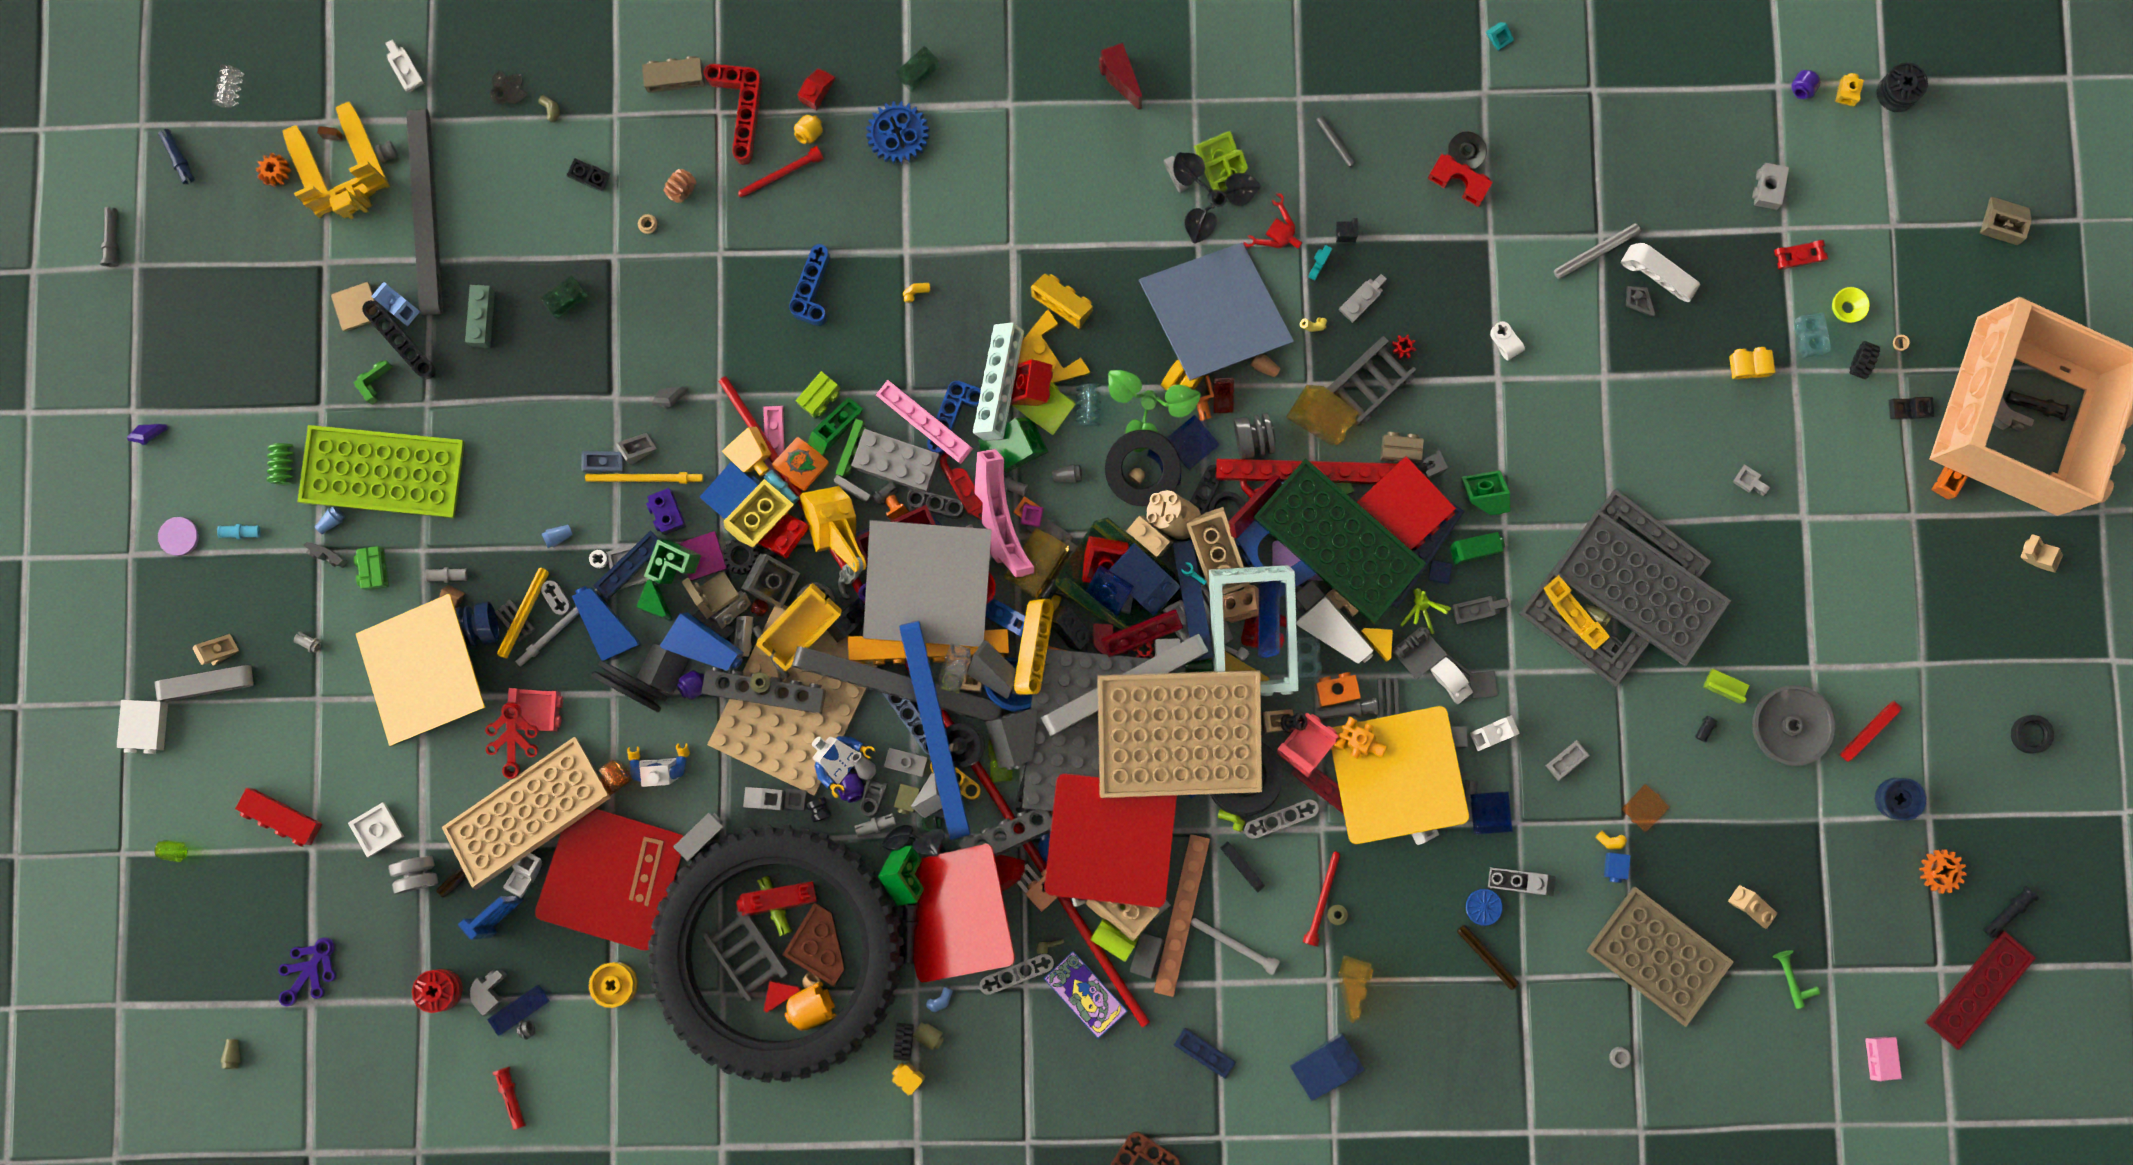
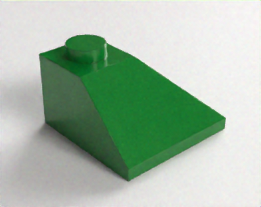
(1488, 492)

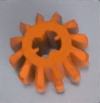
(280, 169)

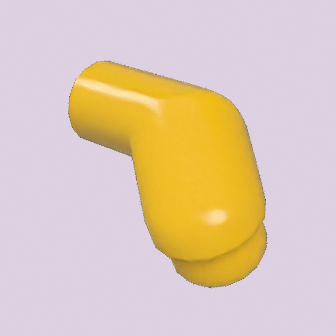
(915, 288)

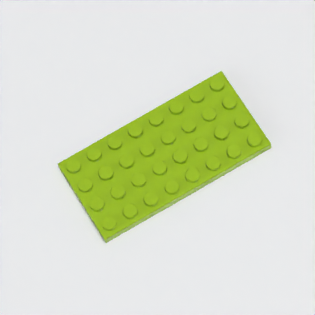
(381, 471)

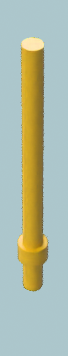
(682, 477)

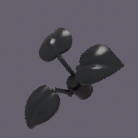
(1240, 190)
(929, 844)

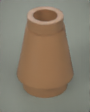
(1265, 365)

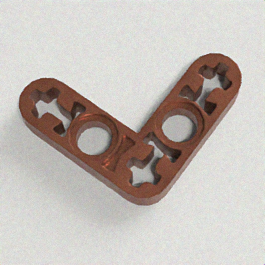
(1142, 1150)

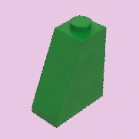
(1476, 548)

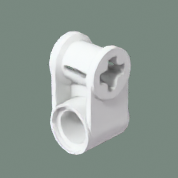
(1508, 342)

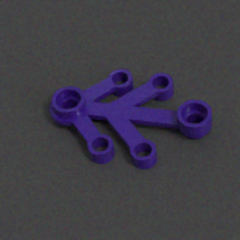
(309, 969)

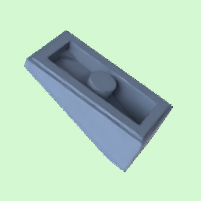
(601, 461)

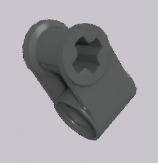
(873, 795)

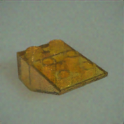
(1352, 980)

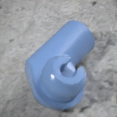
(940, 1003)

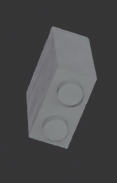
(699, 836)

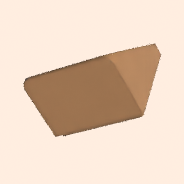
(456, 595)

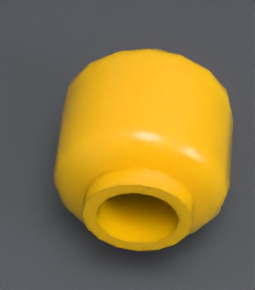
(808, 129)

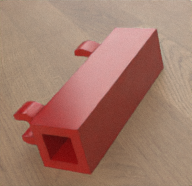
(776, 899)

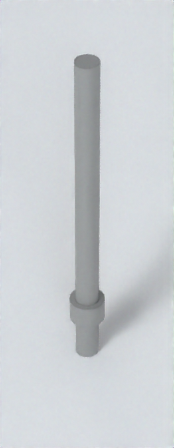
(533, 650)

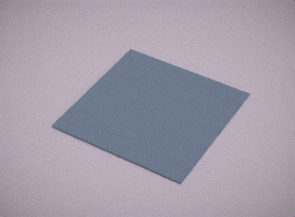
(1215, 311)

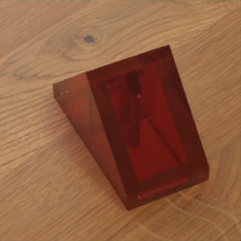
(1223, 395)

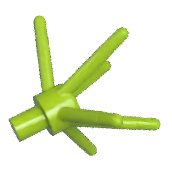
(1422, 603)

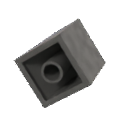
(1013, 738)

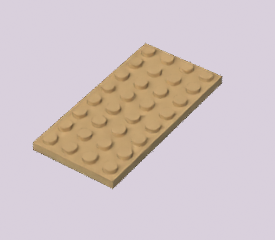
(525, 813)

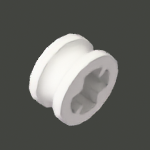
(599, 553)

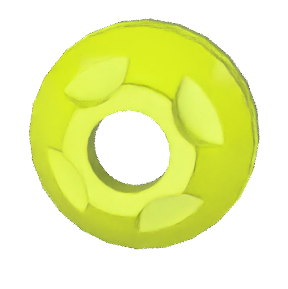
(1857, 299)

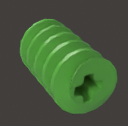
(279, 463)

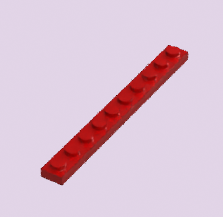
(1336, 471)

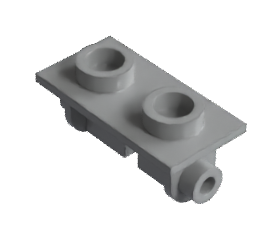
(727, 614)

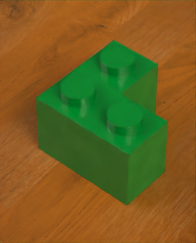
(668, 559)
(900, 877)

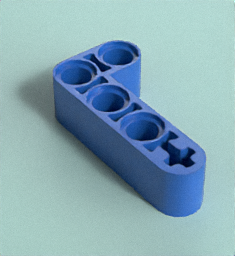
(812, 282)
(957, 401)

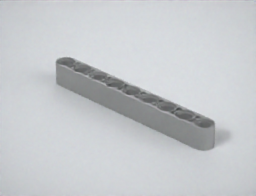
(1088, 703)

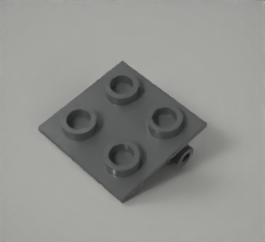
(1419, 652)

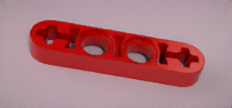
(1870, 731)

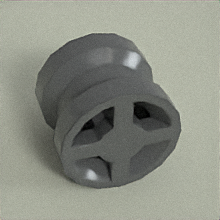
(386, 151)

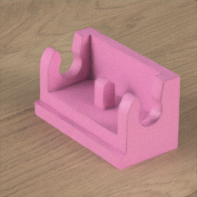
(1883, 1058)

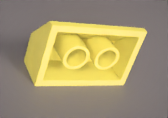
(757, 514)

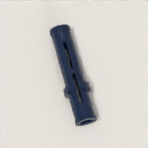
(179, 163)

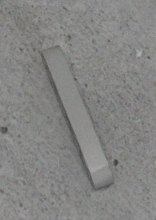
(1280, 816)
(1017, 976)

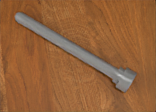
(1268, 963)

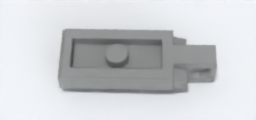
(1362, 298)

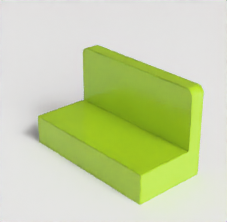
(1726, 686)

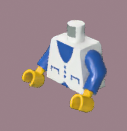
(834, 759)
(658, 771)

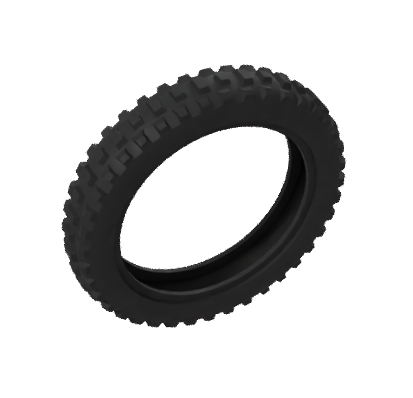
(673, 952)

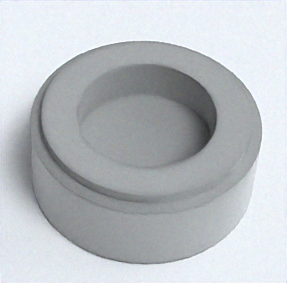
(1620, 1057)

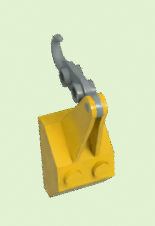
(833, 527)

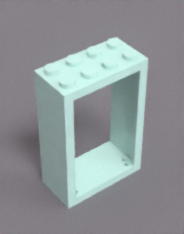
(1286, 574)

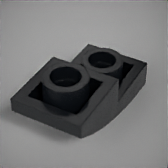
(588, 175)

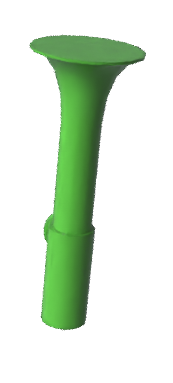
(1784, 958)

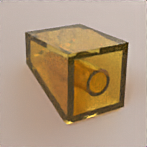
(1322, 414)

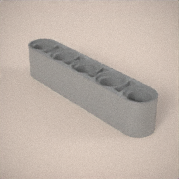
(204, 683)

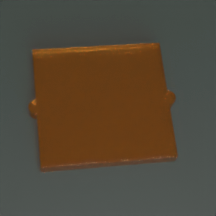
(1645, 808)

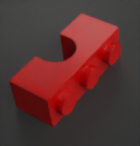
(1448, 169)

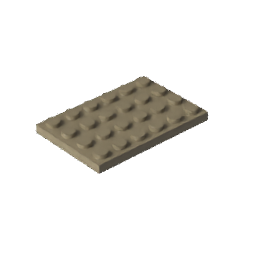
(1659, 956)

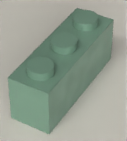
(480, 316)

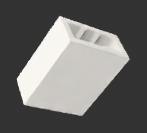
(142, 726)

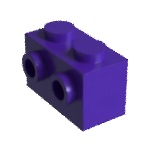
(666, 511)

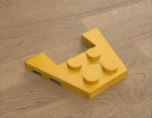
(1036, 348)

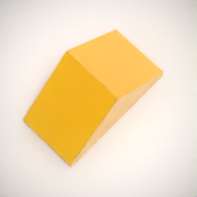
(1381, 641)

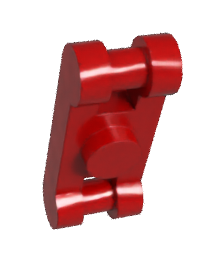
(1801, 254)

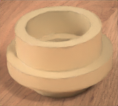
(647, 218)

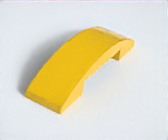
(1574, 614)

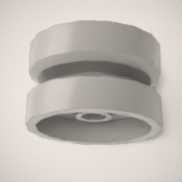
(413, 870)

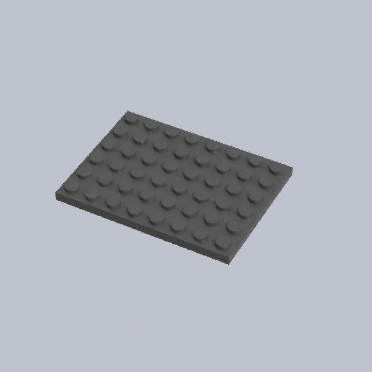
(1076, 748)

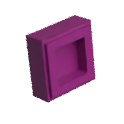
(1032, 515)

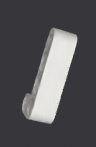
(1661, 270)

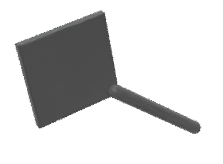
(1482, 683)

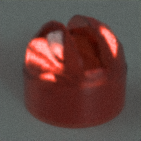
(759, 607)

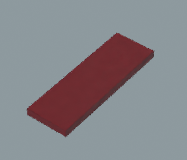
(1980, 990)

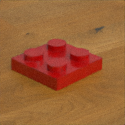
(784, 535)

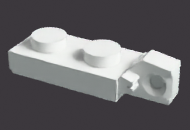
(403, 67)

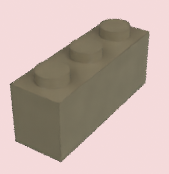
(673, 74)

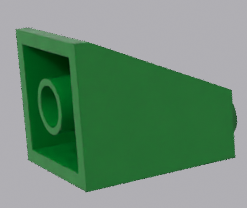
(1020, 444)

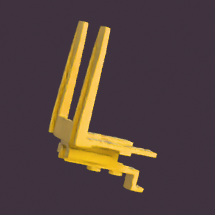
(348, 196)

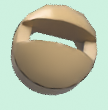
(1905, 342)
(1137, 475)
(810, 979)

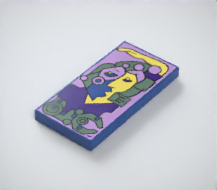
(1085, 994)

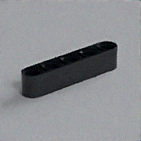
(390, 335)

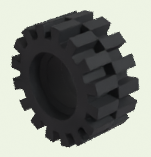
(1864, 360)
(729, 559)
(903, 1041)

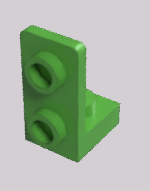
(366, 378)

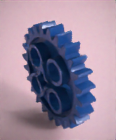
(913, 126)

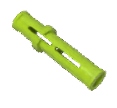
(779, 915)

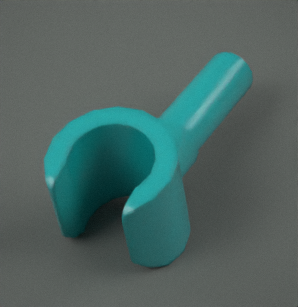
(1192, 573)

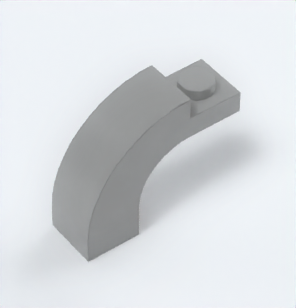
(2007, 417)

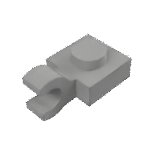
(1749, 479)

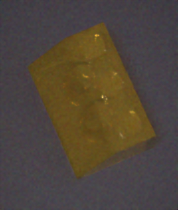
(1045, 554)

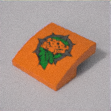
(800, 463)

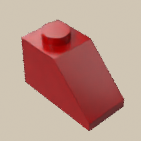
(815, 88)
(1009, 870)

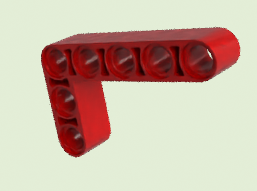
(744, 107)

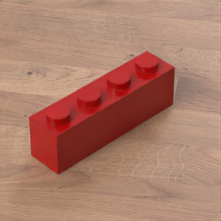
(278, 816)

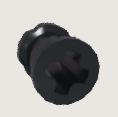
(1294, 722)

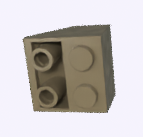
(2006, 221)

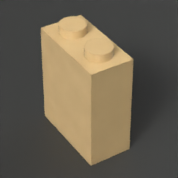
(1150, 537)

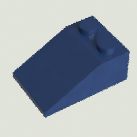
(1151, 583)
(1327, 1067)

